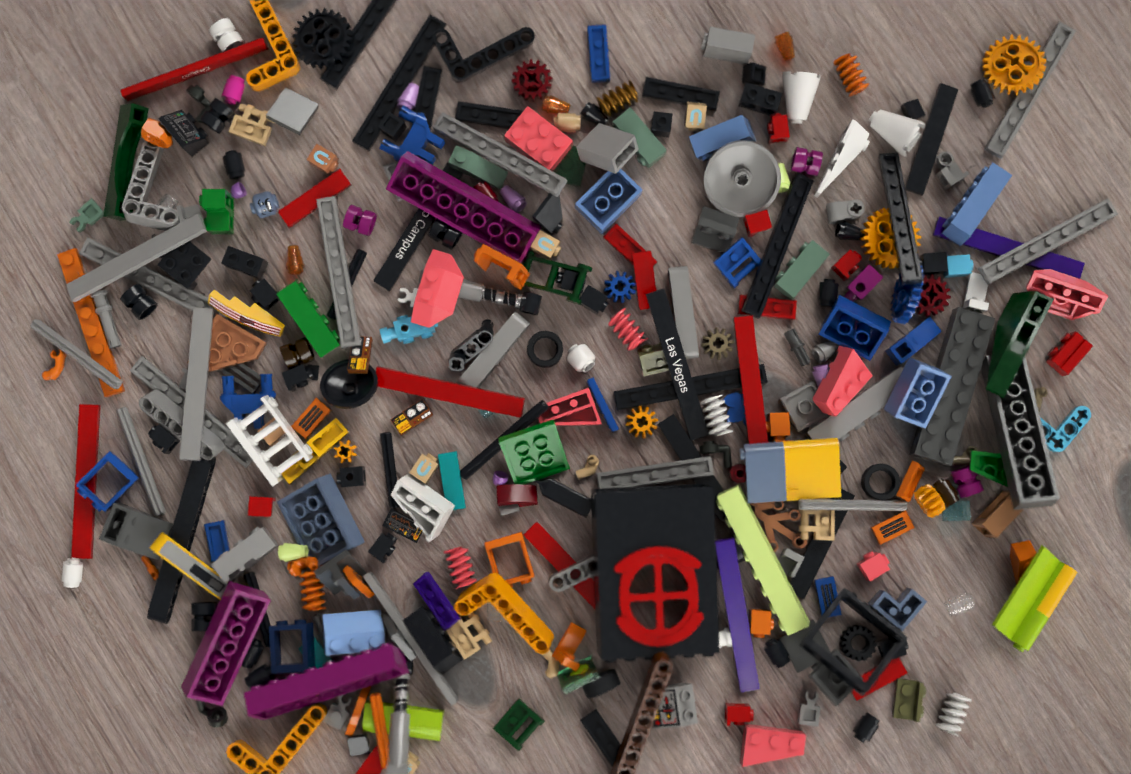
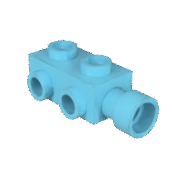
(408, 336)

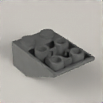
(133, 529)

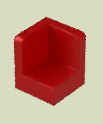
(757, 222)
(260, 506)

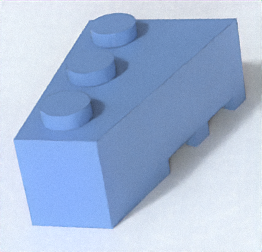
(711, 139)

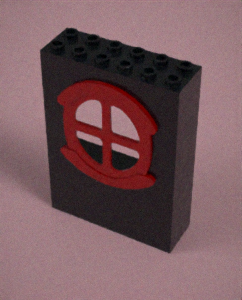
(654, 528)

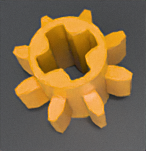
(350, 453)

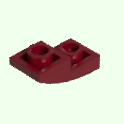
(517, 494)

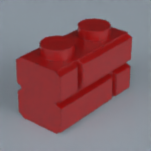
(1068, 353)

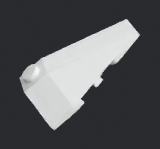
(850, 145)

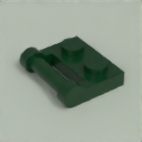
(514, 719)

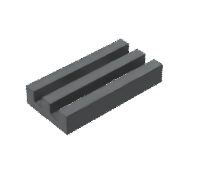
(257, 384)

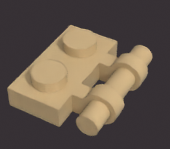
(249, 129)
(823, 524)
(463, 638)

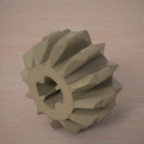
(721, 337)

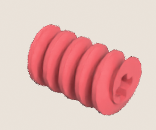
(627, 330)
(460, 567)

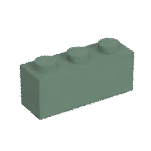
(649, 146)
(800, 269)

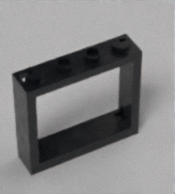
(835, 665)

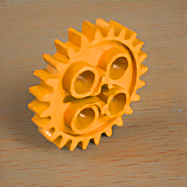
(1002, 76)
(874, 237)

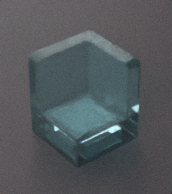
(957, 512)

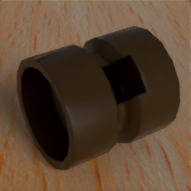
(297, 353)

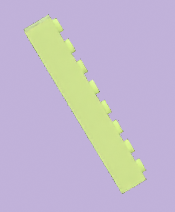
(763, 560)

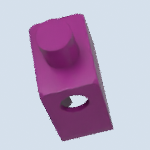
(868, 278)

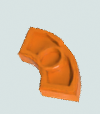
(357, 711)

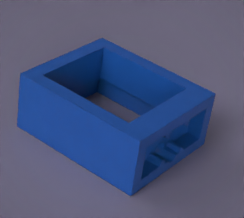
(97, 503)

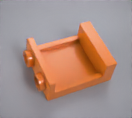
(517, 272)

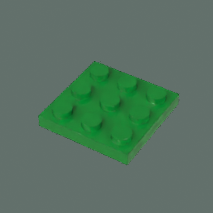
(534, 453)

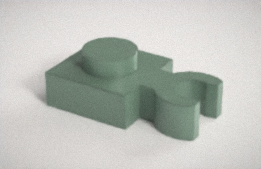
(89, 213)

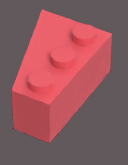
(842, 382)
(572, 410)
(769, 744)

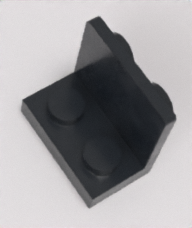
(185, 264)

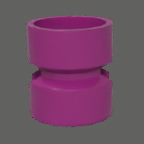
(800, 159)
(366, 222)
(967, 482)

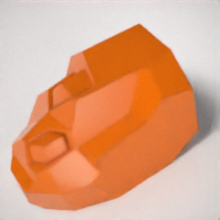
(156, 133)

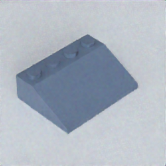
(321, 519)

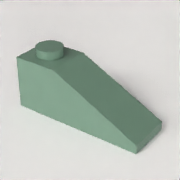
(477, 167)

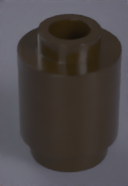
(946, 492)

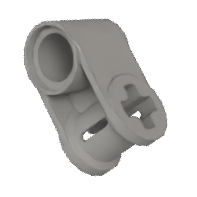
(842, 212)

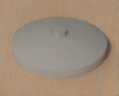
(742, 178)

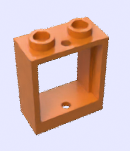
(525, 578)

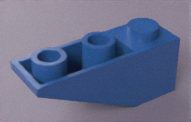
(913, 341)

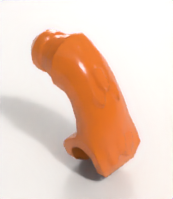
(55, 372)
(296, 566)

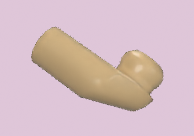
(590, 467)
(553, 665)

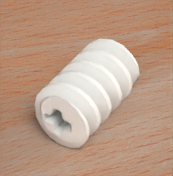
(716, 416)
(953, 713)

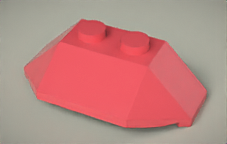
(437, 290)
(1071, 295)

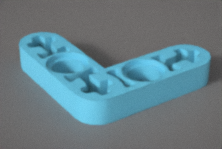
(1060, 434)

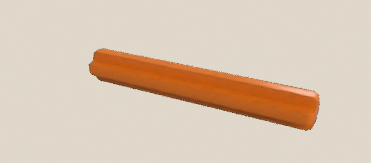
(380, 728)

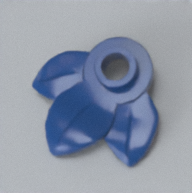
(736, 409)

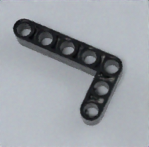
(481, 55)

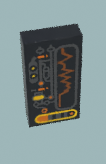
(402, 525)

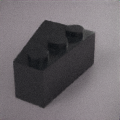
(432, 640)

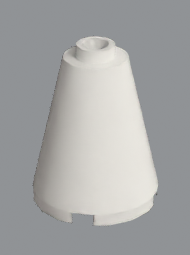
(799, 94)
(897, 130)

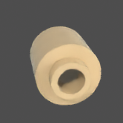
(567, 122)

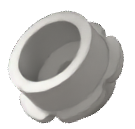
(944, 156)

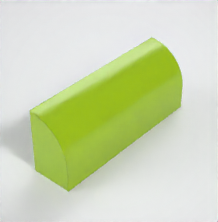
(424, 722)

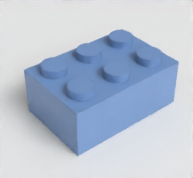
(608, 199)
(917, 392)

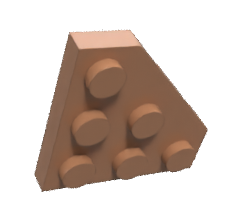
(232, 345)

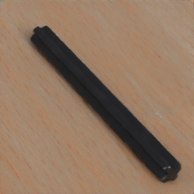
(489, 452)

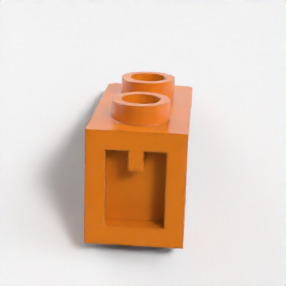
(568, 645)

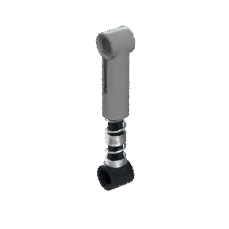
(475, 291)
(400, 726)

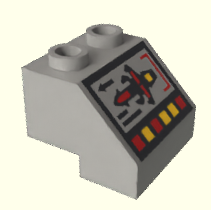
(676, 707)

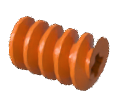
(850, 74)
(312, 591)

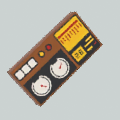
(360, 356)
(411, 417)

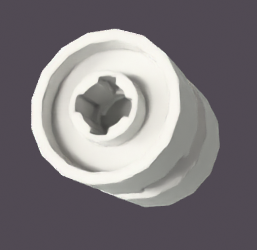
(225, 34)

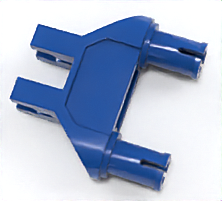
(416, 139)
(246, 403)

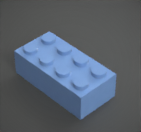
(975, 203)

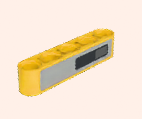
(189, 564)

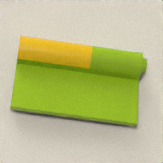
(1034, 599)

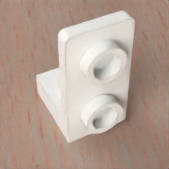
(976, 294)

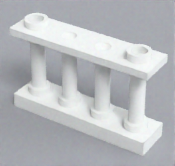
(260, 457)

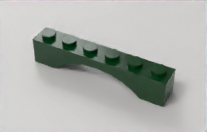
(127, 137)

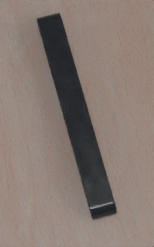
(183, 533)

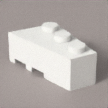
(423, 504)

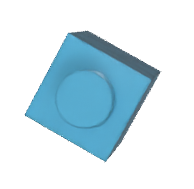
(959, 266)

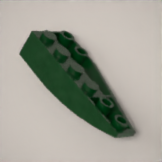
(1014, 337)

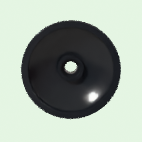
(338, 382)

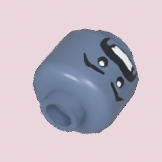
(264, 204)

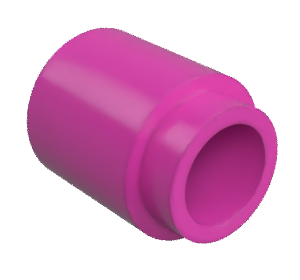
(233, 90)

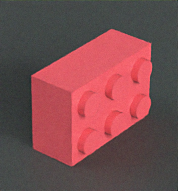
(538, 139)

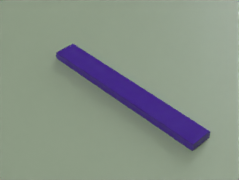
(1000, 245)
(737, 615)

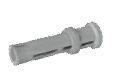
(104, 310)

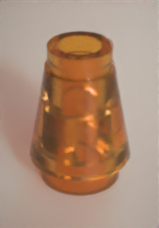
(785, 45)
(554, 105)
(294, 260)

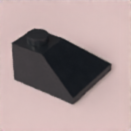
(549, 215)

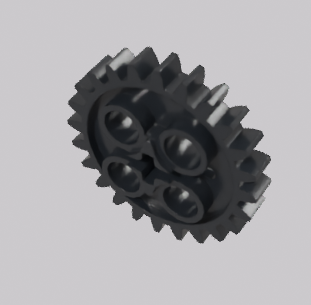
(336, 47)

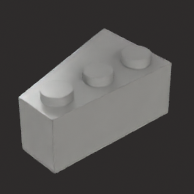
(244, 554)

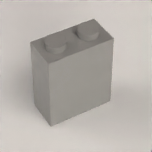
(728, 45)
(607, 148)

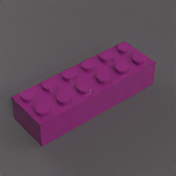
(225, 643)

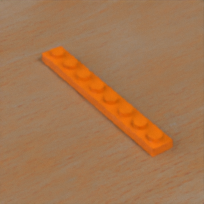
(90, 321)

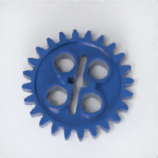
(905, 300)

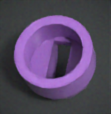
(238, 190)
(500, 478)

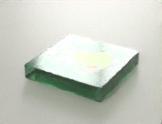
(572, 680)

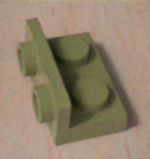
(652, 359)
(908, 699)

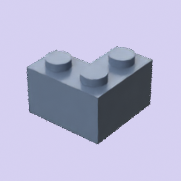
(899, 611)

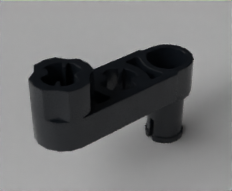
(479, 338)

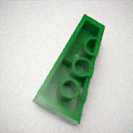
(308, 318)

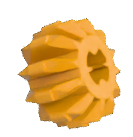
(639, 415)
(929, 500)

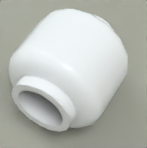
(581, 358)

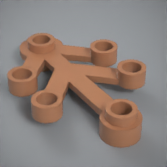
(771, 521)

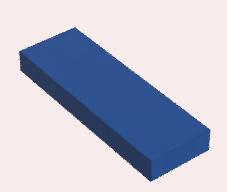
(598, 53)
(602, 405)

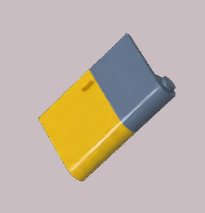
(792, 470)

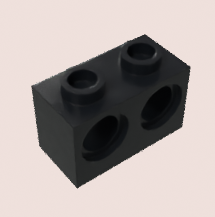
(760, 99)
(244, 262)

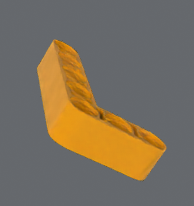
(276, 40)
(510, 605)
(284, 750)

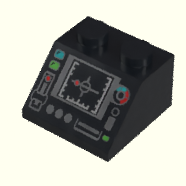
(185, 131)

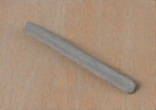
(76, 354)
(140, 461)
(871, 505)

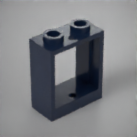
(307, 647)

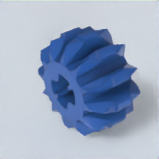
(613, 283)

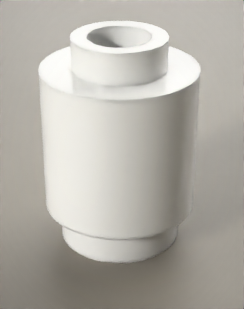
(72, 572)

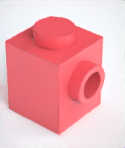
(873, 565)

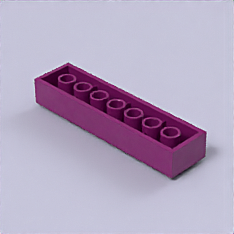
(462, 207)
(325, 682)

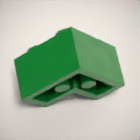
(219, 209)

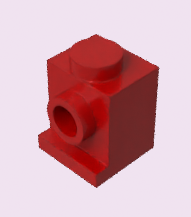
(778, 128)
(846, 264)
(738, 713)

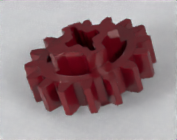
(527, 74)
(941, 296)

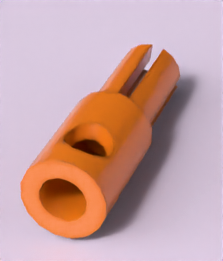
(153, 571)

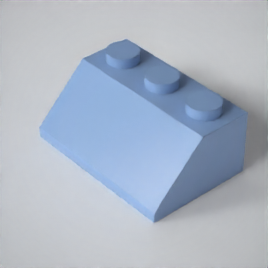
(352, 632)

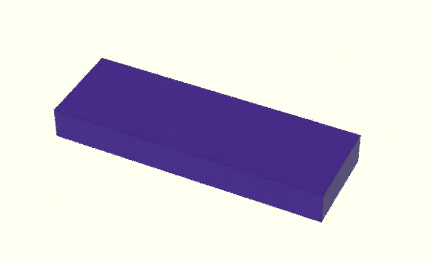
(436, 601)

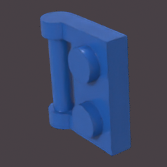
(733, 258)

